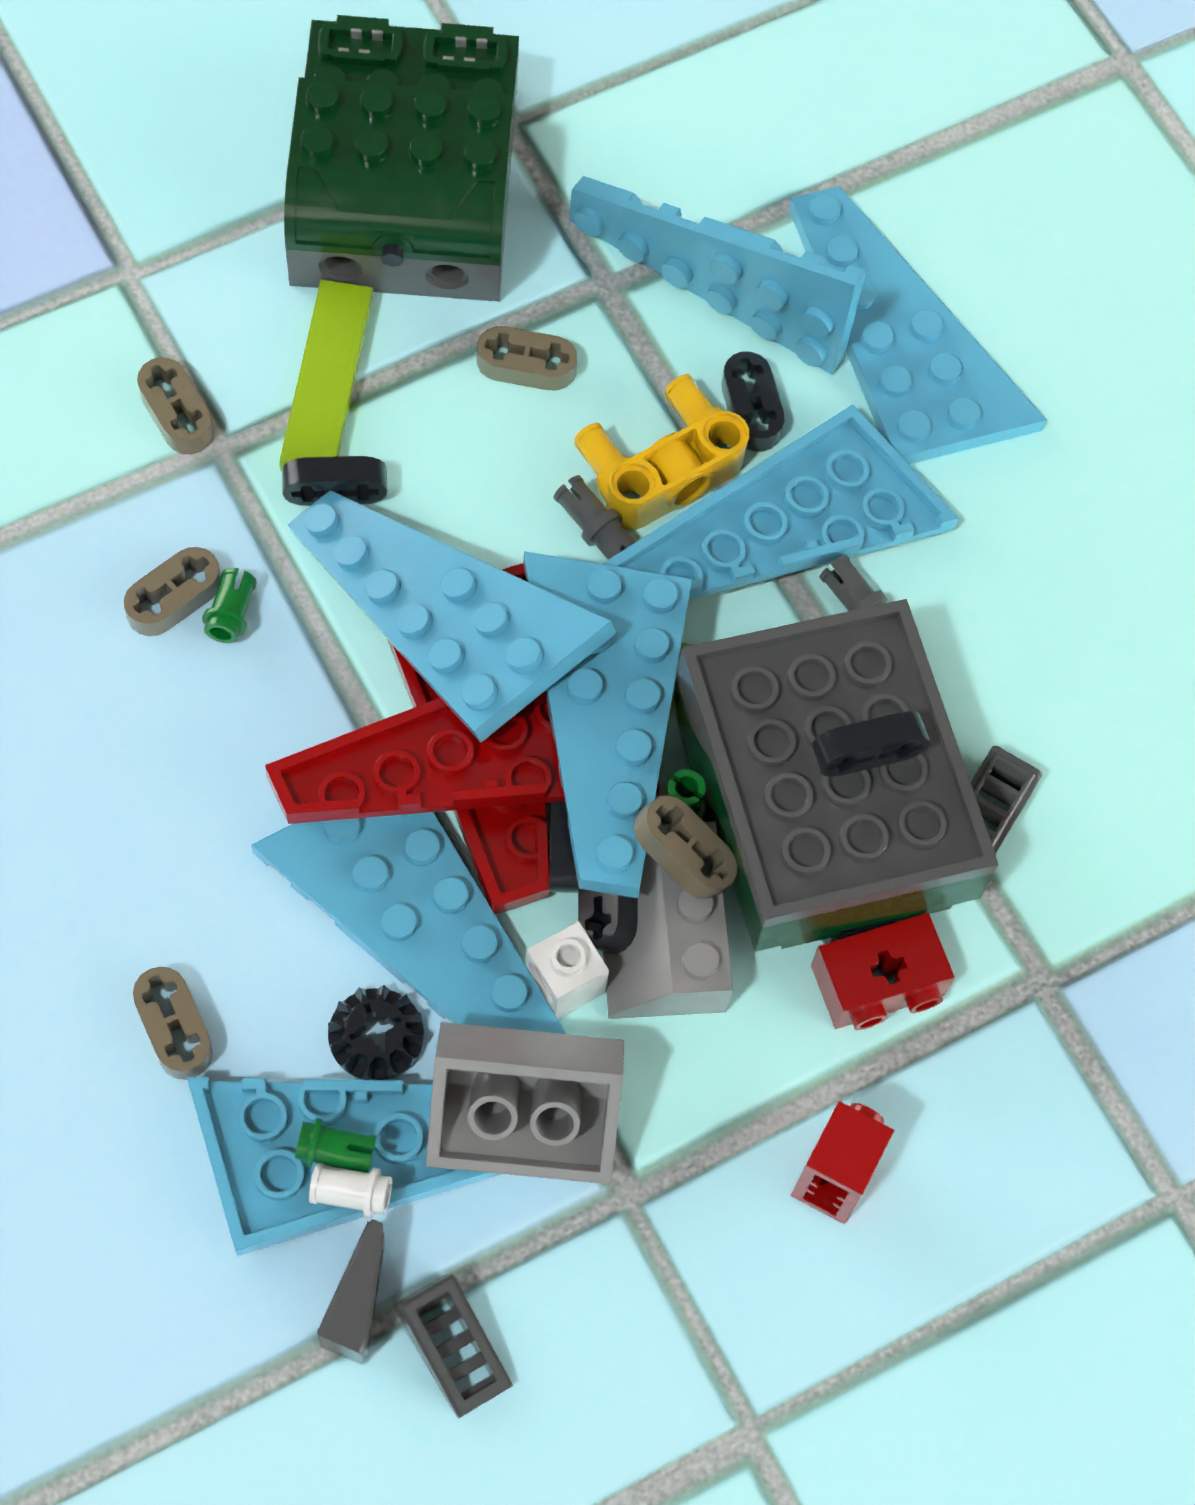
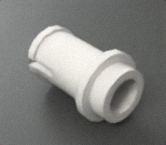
(351, 1189)

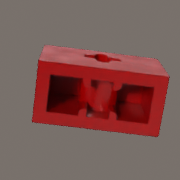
(903, 950)
(843, 1160)

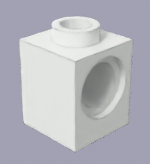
(567, 969)

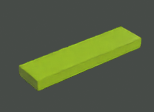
(327, 371)

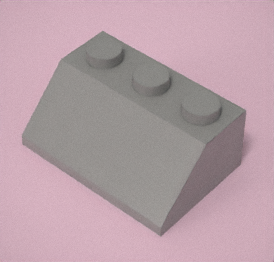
(677, 954)
(525, 1103)

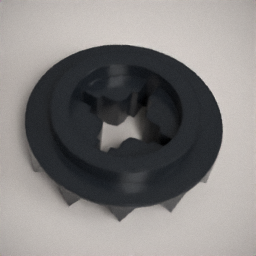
(362, 1056)

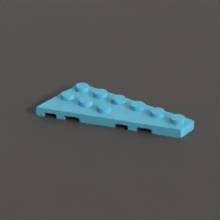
(732, 269)
(913, 359)
(798, 509)
(458, 621)
(613, 710)
(415, 911)
(254, 1137)

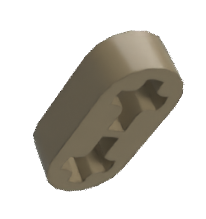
(526, 358)
(165, 410)
(172, 591)
(685, 847)
(160, 1028)

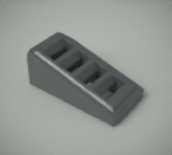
(1008, 781)
(461, 1311)
(350, 1314)

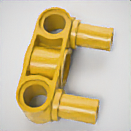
(676, 466)

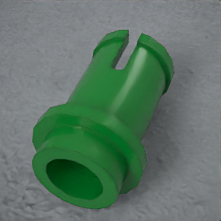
(226, 616)
(690, 789)
(334, 1147)

